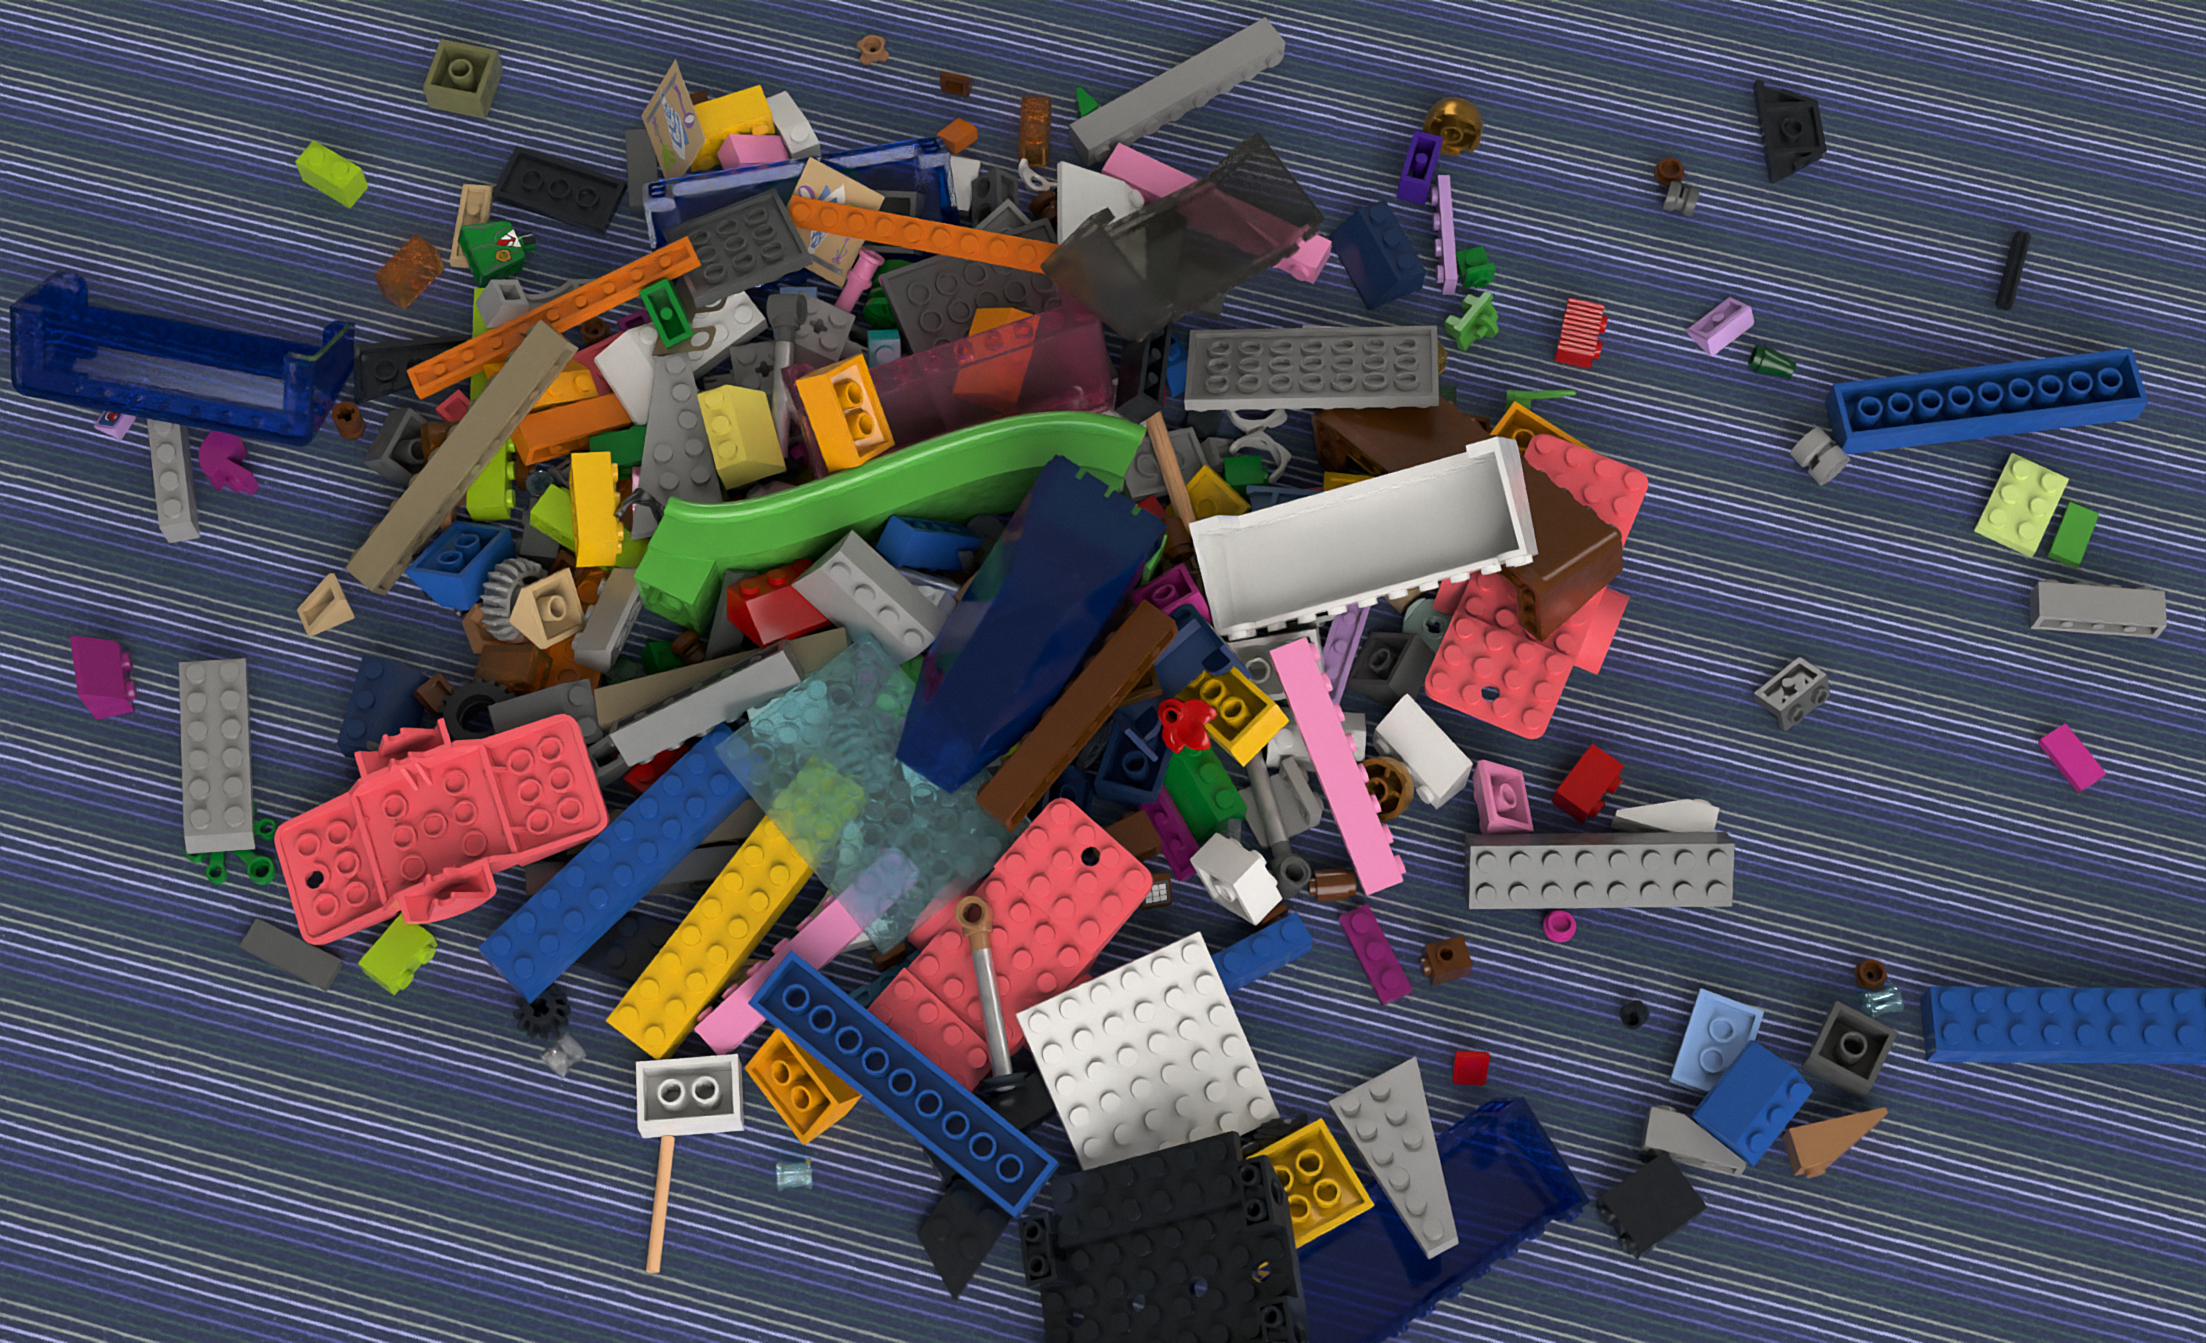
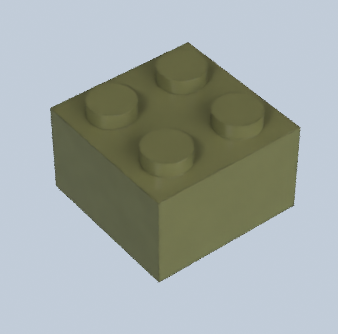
(463, 78)

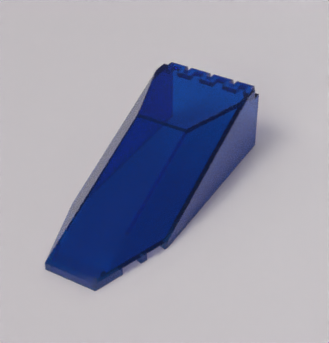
(1025, 623)

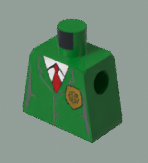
(494, 250)

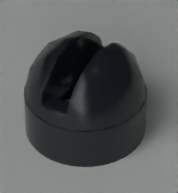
(1629, 1009)

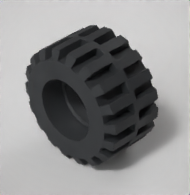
(469, 701)

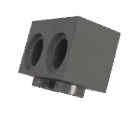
(991, 191)

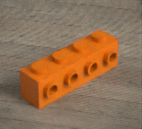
(568, 428)

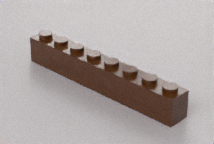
(1076, 715)

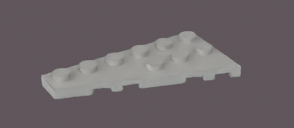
(676, 444)
(1396, 1140)

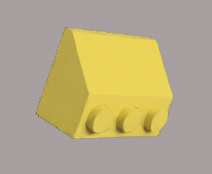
(741, 434)

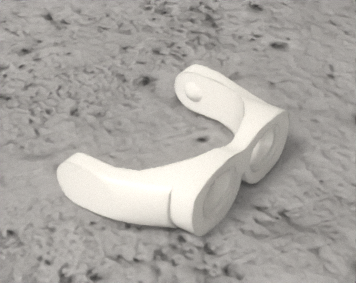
(1028, 176)
(1250, 426)
(1254, 440)

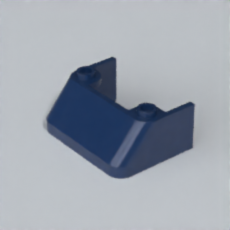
(1187, 656)

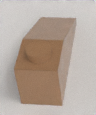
(1819, 1144)

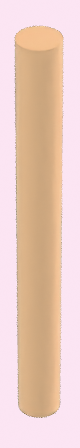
(660, 1204)

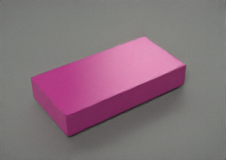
(2071, 758)

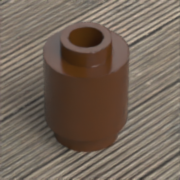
(1178, 543)
(1332, 884)

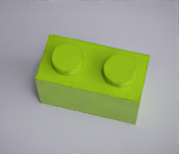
(331, 174)
(398, 955)

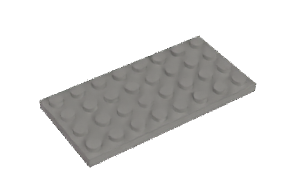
(1312, 368)

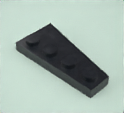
(383, 366)

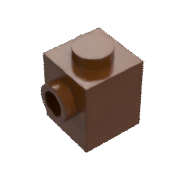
(1445, 960)

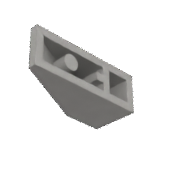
(1686, 1142)

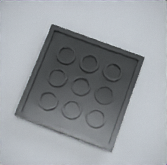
(740, 247)

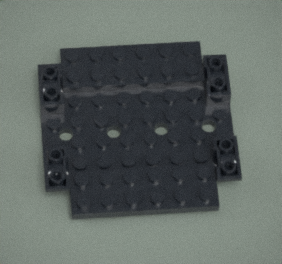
(1156, 1231)

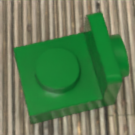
(1474, 268)

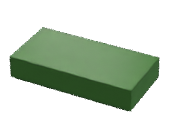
(2073, 535)

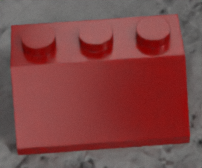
(771, 609)

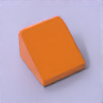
(958, 135)

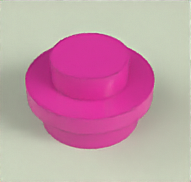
(1559, 926)

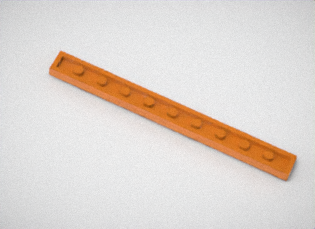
(920, 234)
(560, 313)

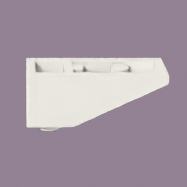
(792, 127)
(1671, 816)

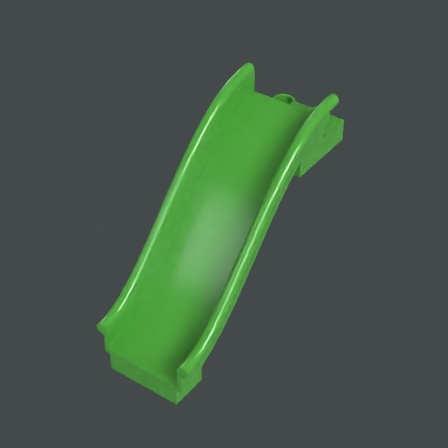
(937, 479)

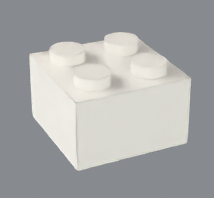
(1236, 878)

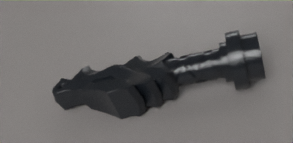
(1272, 1132)

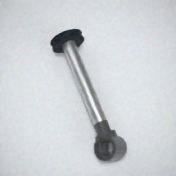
(785, 315)
(1284, 860)

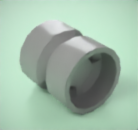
(1818, 454)

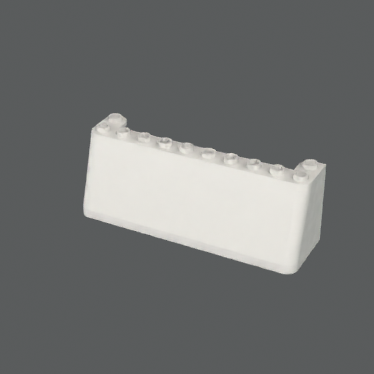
(1367, 541)

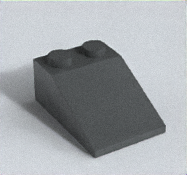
(567, 698)

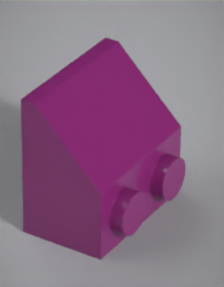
(103, 676)

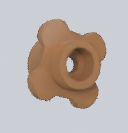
(875, 43)

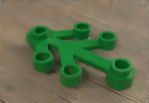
(254, 863)

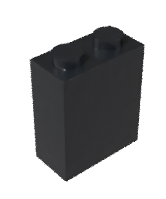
(1650, 1206)

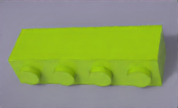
(554, 518)

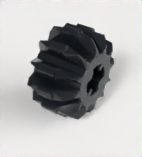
(546, 1023)

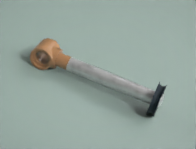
(1003, 1076)

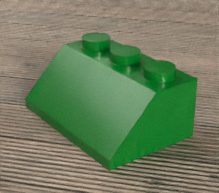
(1203, 792)

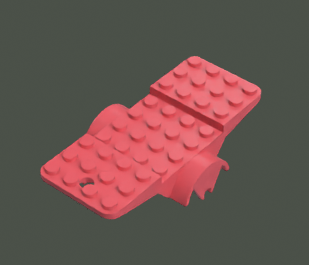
(1484, 636)
(437, 824)
(1045, 938)

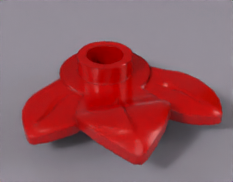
(1189, 725)

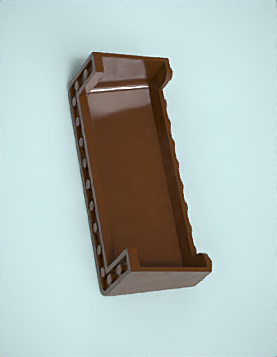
(1573, 544)

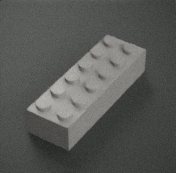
(216, 756)

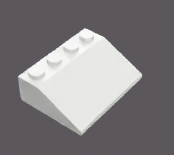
(1088, 192)

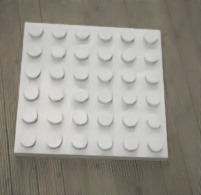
(1147, 1057)

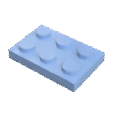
(1713, 1040)

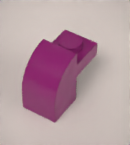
(220, 462)

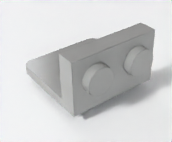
(1295, 800)

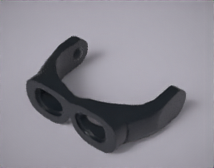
(643, 498)

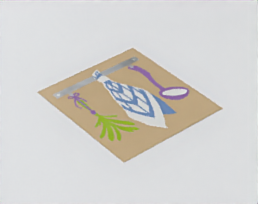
(673, 125)
(832, 253)

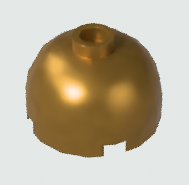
(1457, 123)
(1390, 784)

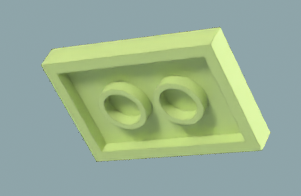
(2021, 505)

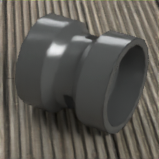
(1681, 198)

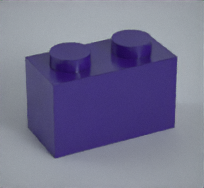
(1419, 167)

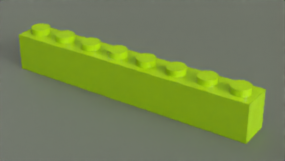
(492, 492)

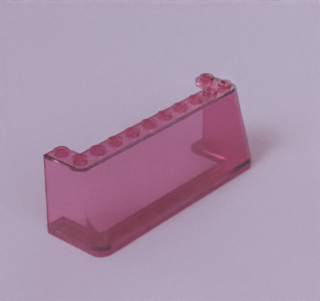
(1007, 371)

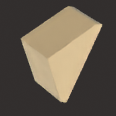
(325, 607)

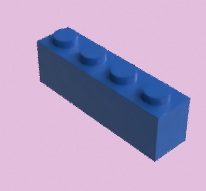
(926, 543)
(1262, 952)

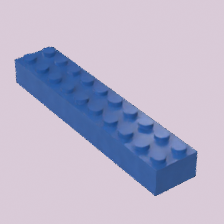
(1986, 401)
(615, 869)
(2064, 1025)
(904, 1084)

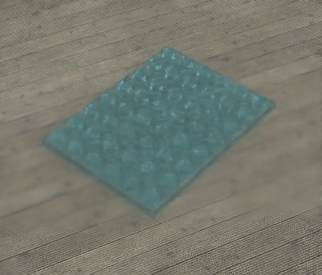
(856, 814)

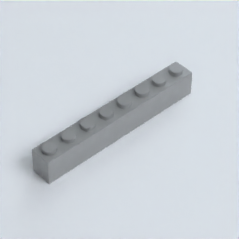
(1177, 91)

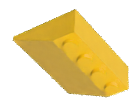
(1317, 1181)

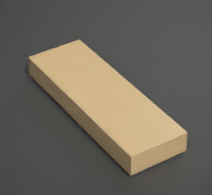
(473, 209)

